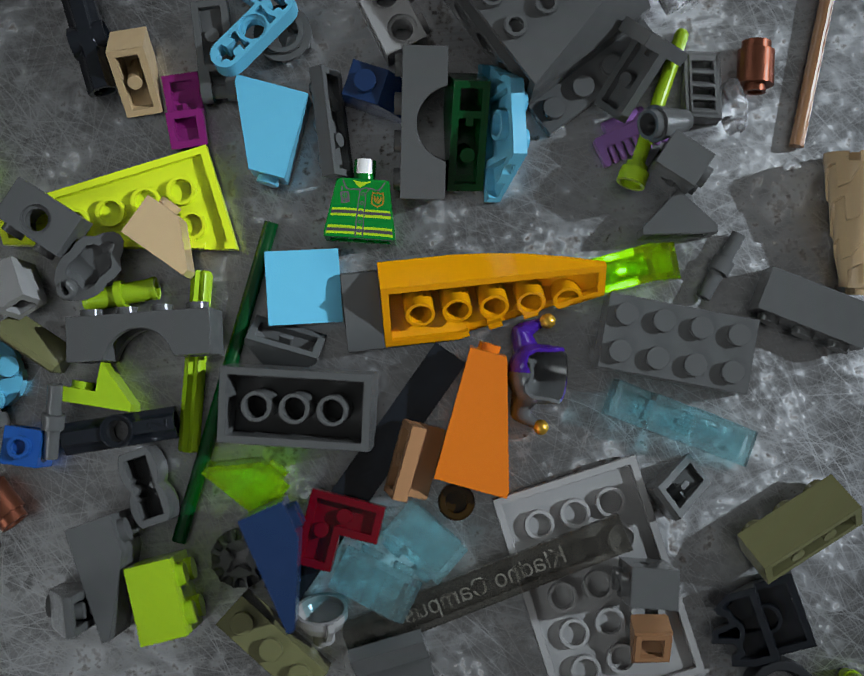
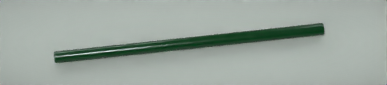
(232, 356)

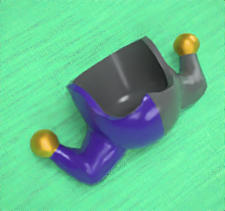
(535, 372)

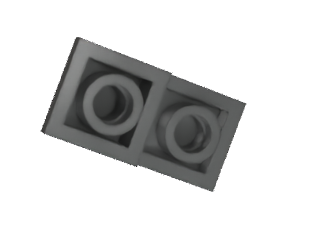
(362, 311)

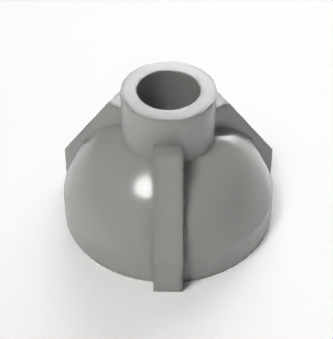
(322, 617)

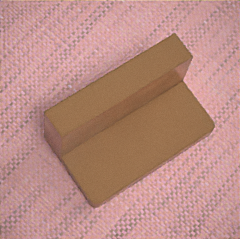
(414, 461)

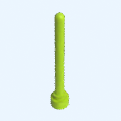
(634, 173)

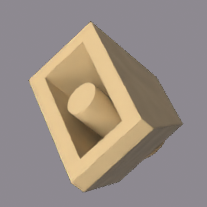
(135, 71)
(162, 233)

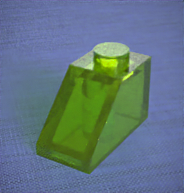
(640, 266)
(249, 480)

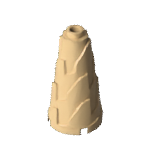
(846, 216)

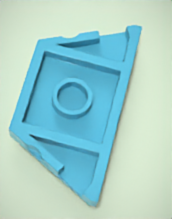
(506, 131)

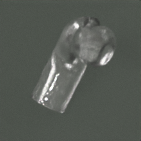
(738, 105)

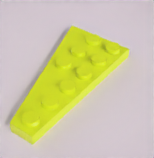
(182, 178)

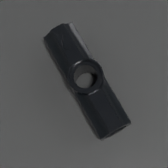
(88, 43)
(99, 433)

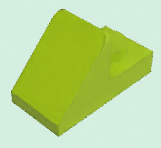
(110, 391)

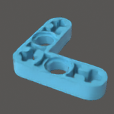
(261, 14)

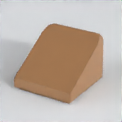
(650, 638)

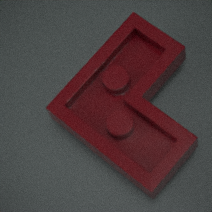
(333, 516)

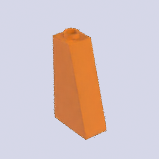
(477, 431)

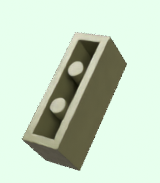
(799, 528)
(263, 638)

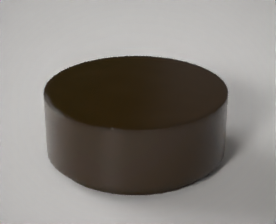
(456, 502)

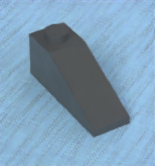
(69, 609)

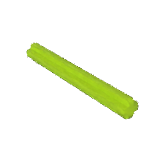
(194, 376)

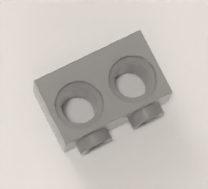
(386, 21)

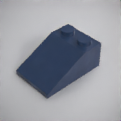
(276, 546)

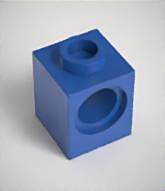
(23, 447)

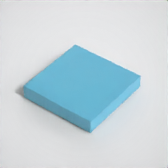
(303, 287)

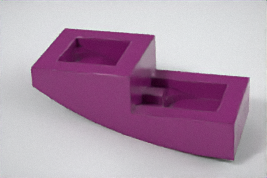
(185, 110)

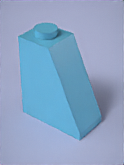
(272, 127)

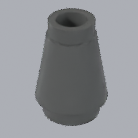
(660, 122)

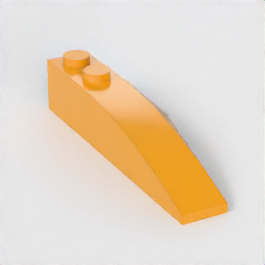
(464, 292)

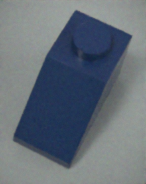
(372, 90)

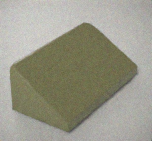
(35, 343)

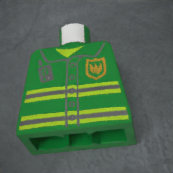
(361, 208)

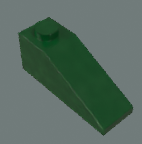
(465, 130)

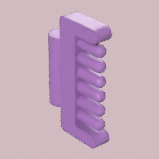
(616, 133)

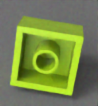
(164, 597)

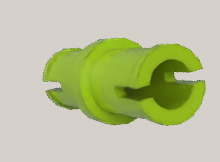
(125, 293)

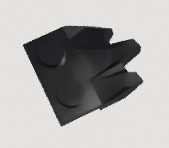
(763, 622)

